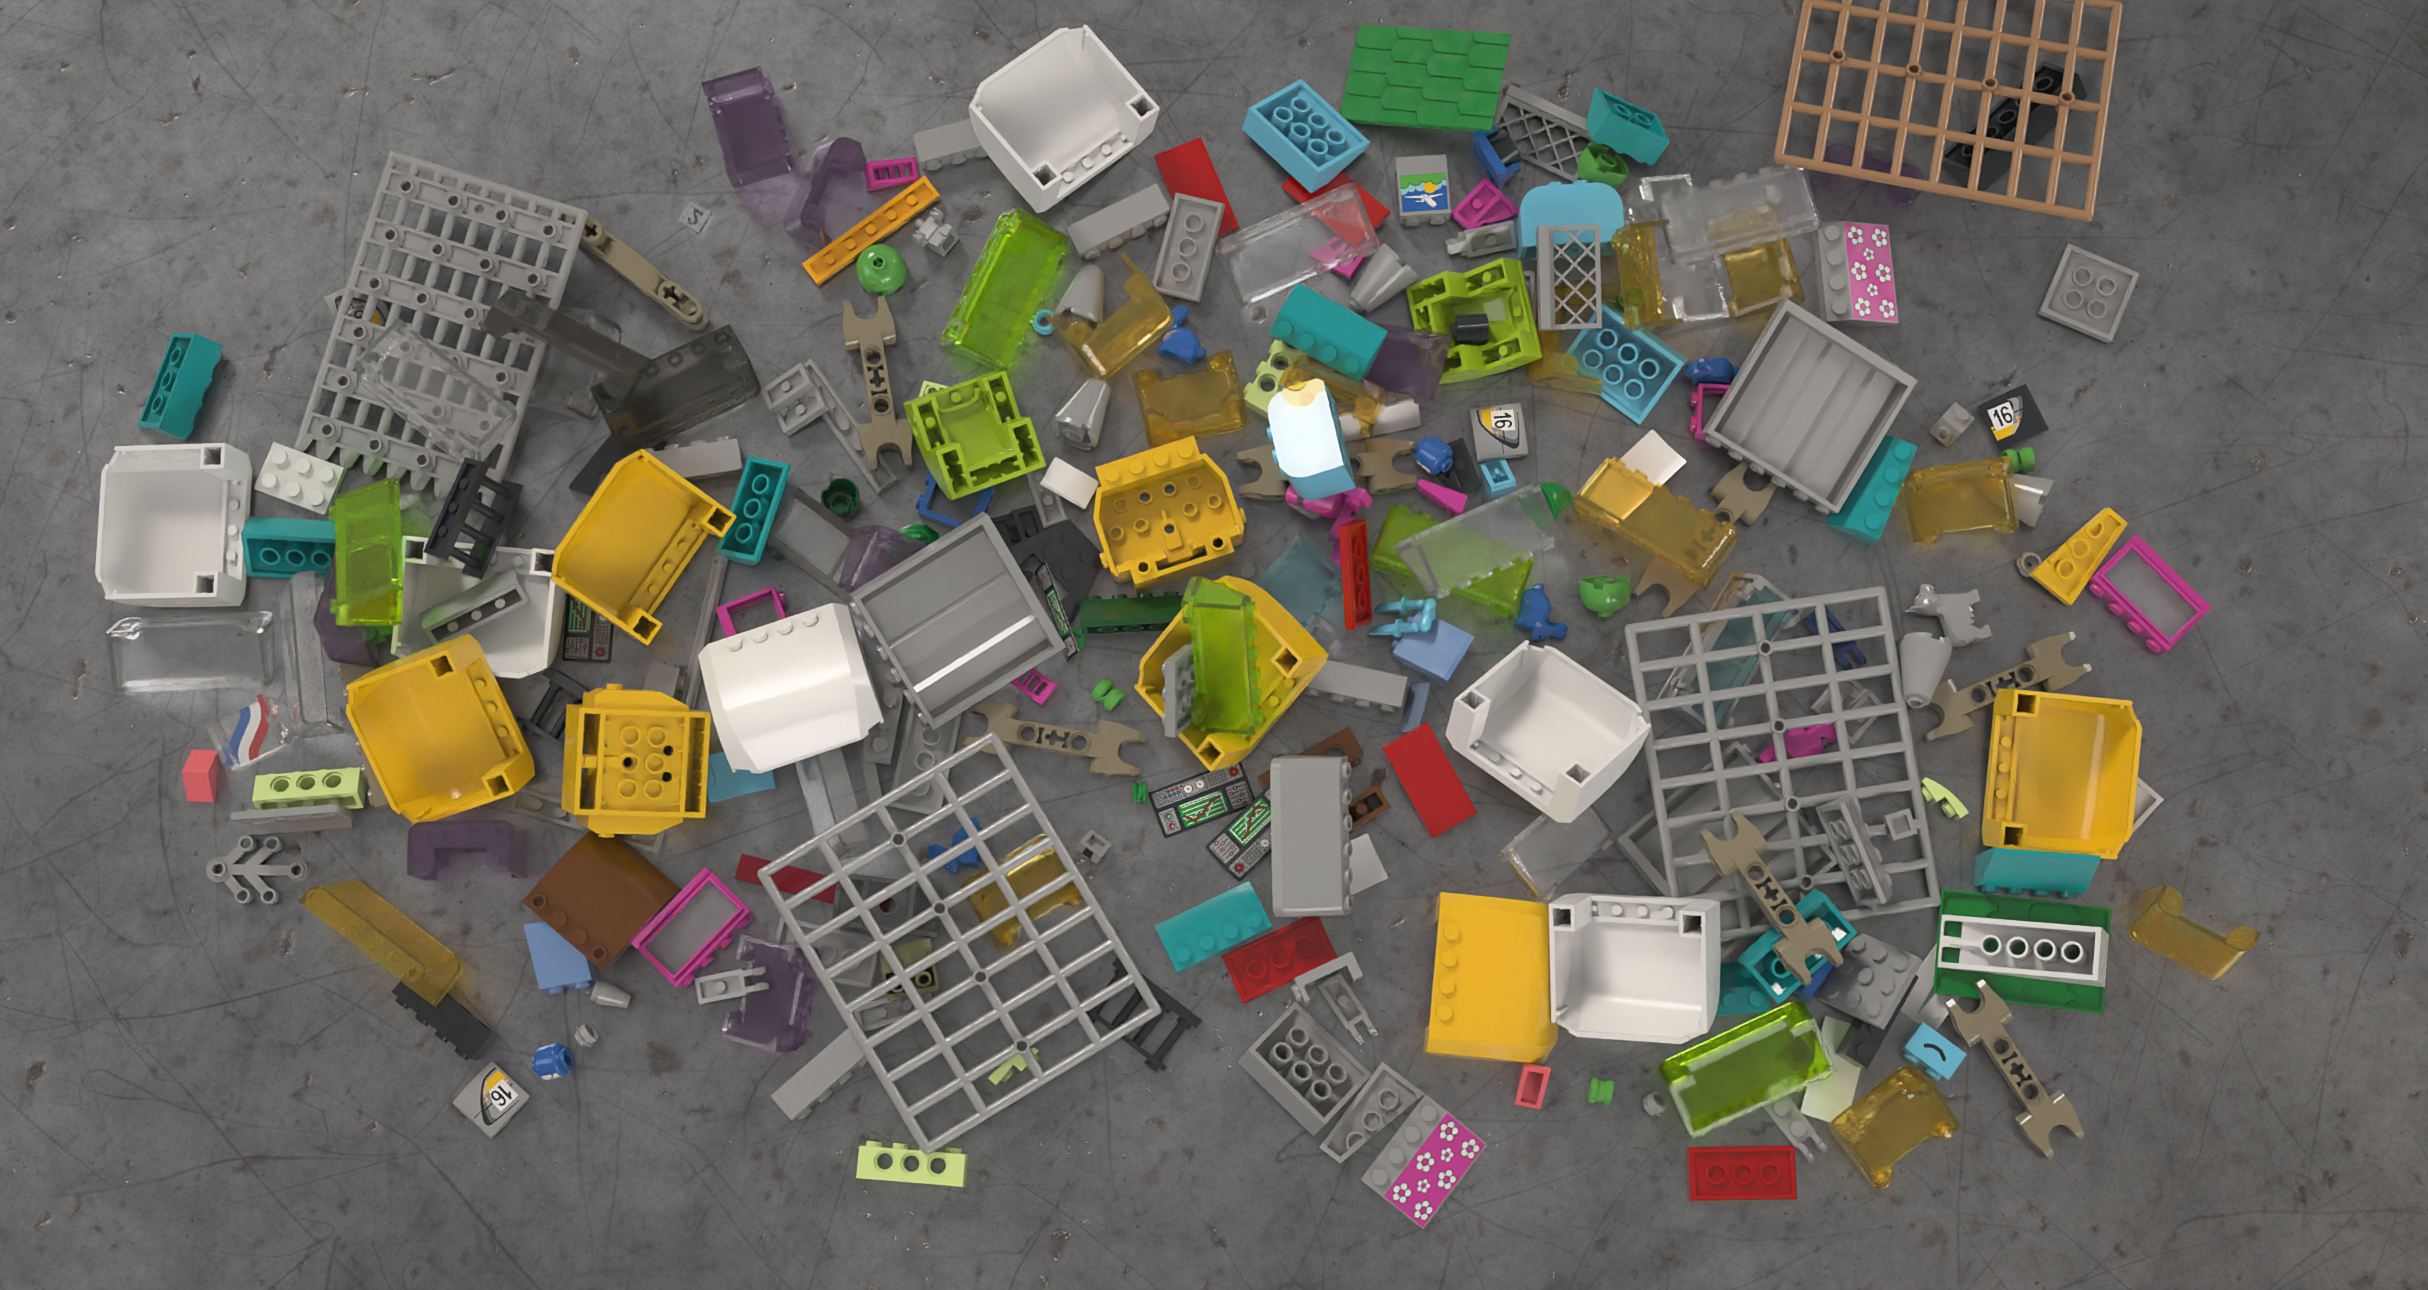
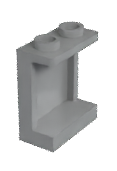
(1345, 962)

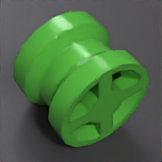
(1600, 1091)

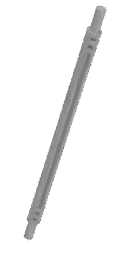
(703, 633)

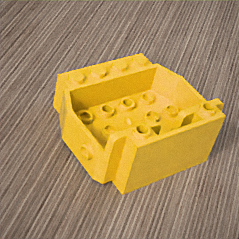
(1198, 510)
(637, 726)

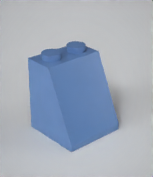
(1433, 652)
(556, 960)

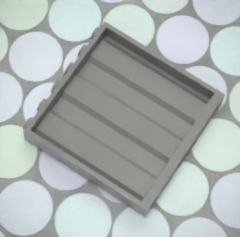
(1809, 407)
(956, 621)
(1644, 850)

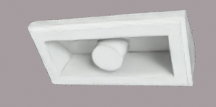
(1069, 482)

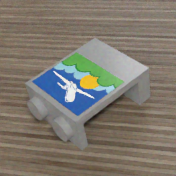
(1423, 189)

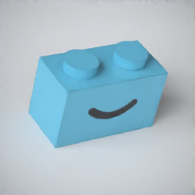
(1932, 1052)

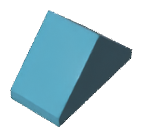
(1497, 478)

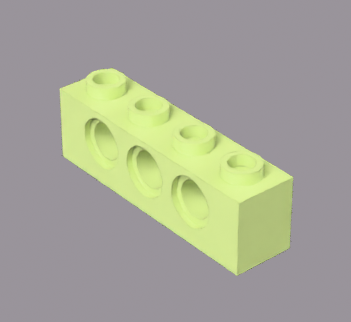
(1254, 396)
(310, 788)
(869, 1167)

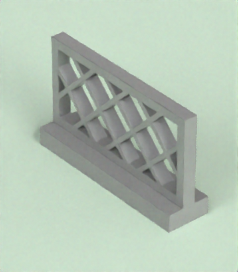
(1551, 113)
(1546, 271)
(295, 819)

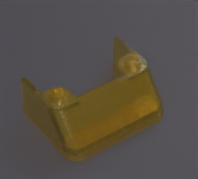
(1641, 277)
(1123, 333)
(1558, 368)

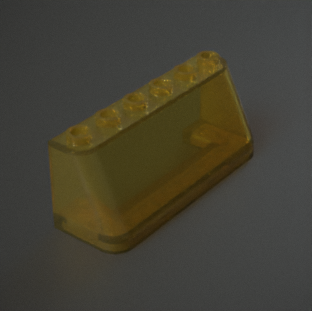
(1656, 520)
(386, 936)

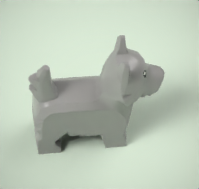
(1954, 614)

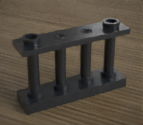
(456, 509)
(557, 683)
(1185, 1020)

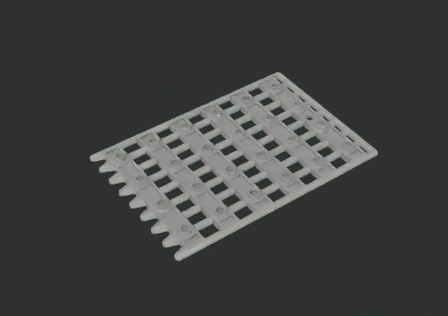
(448, 307)

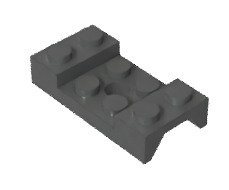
(907, 902)

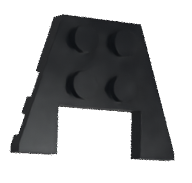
(600, 463)
(1069, 558)

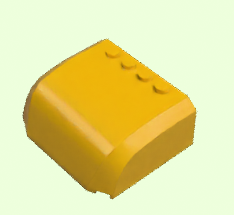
(635, 542)
(1286, 663)
(439, 731)
(2061, 773)
(1491, 981)

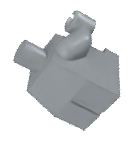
(935, 233)

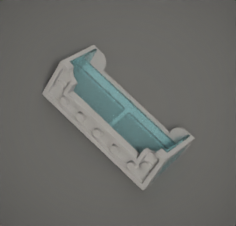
(1738, 591)

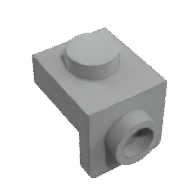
(1951, 424)

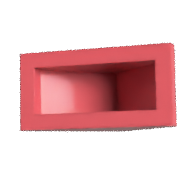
(201, 775)
(1531, 1085)

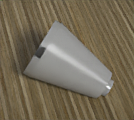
(1382, 279)
(1083, 299)
(1083, 415)
(2032, 497)
(1922, 666)

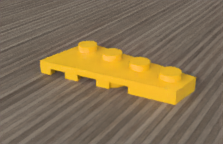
(2078, 558)

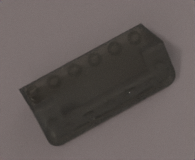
(681, 391)

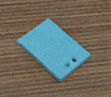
(734, 784)

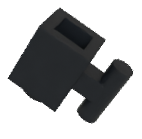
(1470, 329)

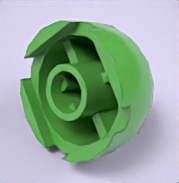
(1601, 167)
(881, 270)
(1605, 594)

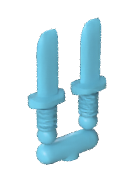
(1403, 607)

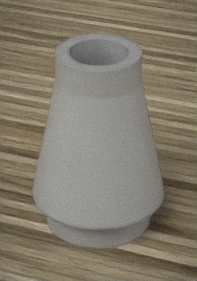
(609, 994)

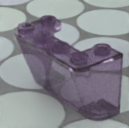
(778, 1015)

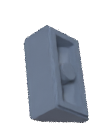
(1414, 706)

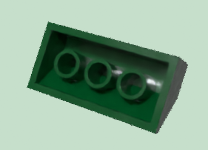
(1128, 614)

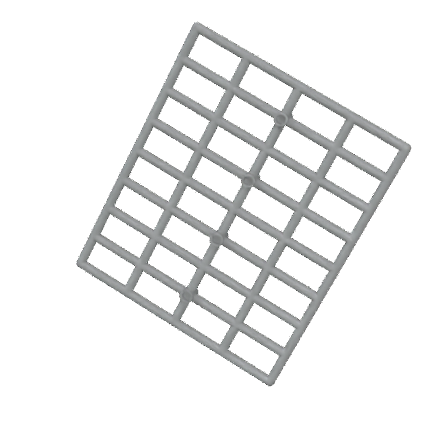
(1776, 727)
(959, 942)

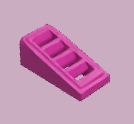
(882, 183)
(1444, 497)
(1044, 695)

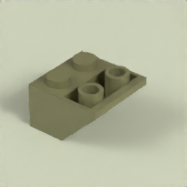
(908, 954)

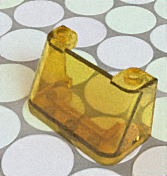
(1762, 278)
(1365, 395)
(1191, 403)
(1961, 498)
(1023, 881)
(2163, 930)
(1892, 1123)

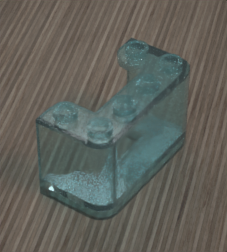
(1302, 579)

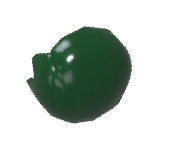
(841, 497)

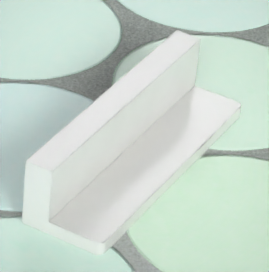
(1398, 415)

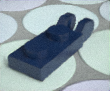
(1838, 648)

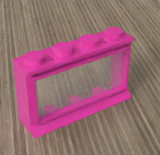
(2148, 595)
(693, 928)

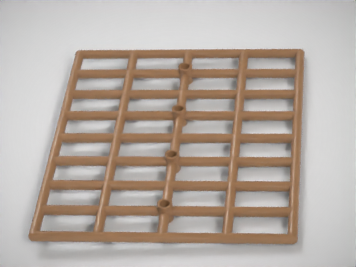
(1986, 89)

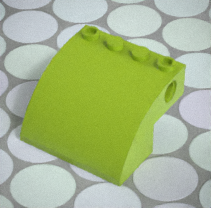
(1490, 289)
(974, 435)

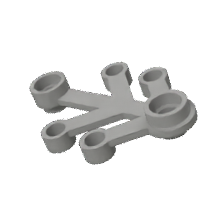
(253, 870)

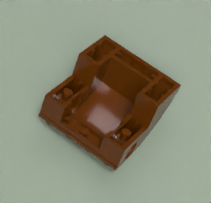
(601, 896)

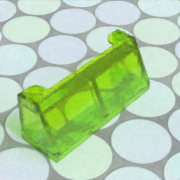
(368, 555)

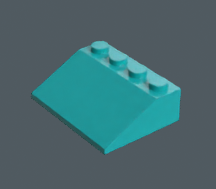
(2034, 872)

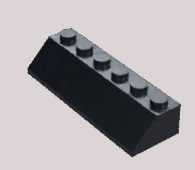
(2003, 126)

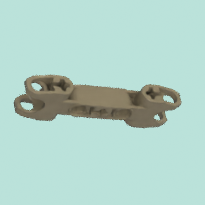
(641, 274)
(884, 430)
(1373, 466)
(1735, 503)
(2044, 667)
(1101, 746)
(1798, 937)
(2041, 1110)

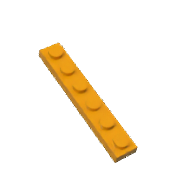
(871, 230)

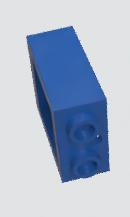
(924, 501)

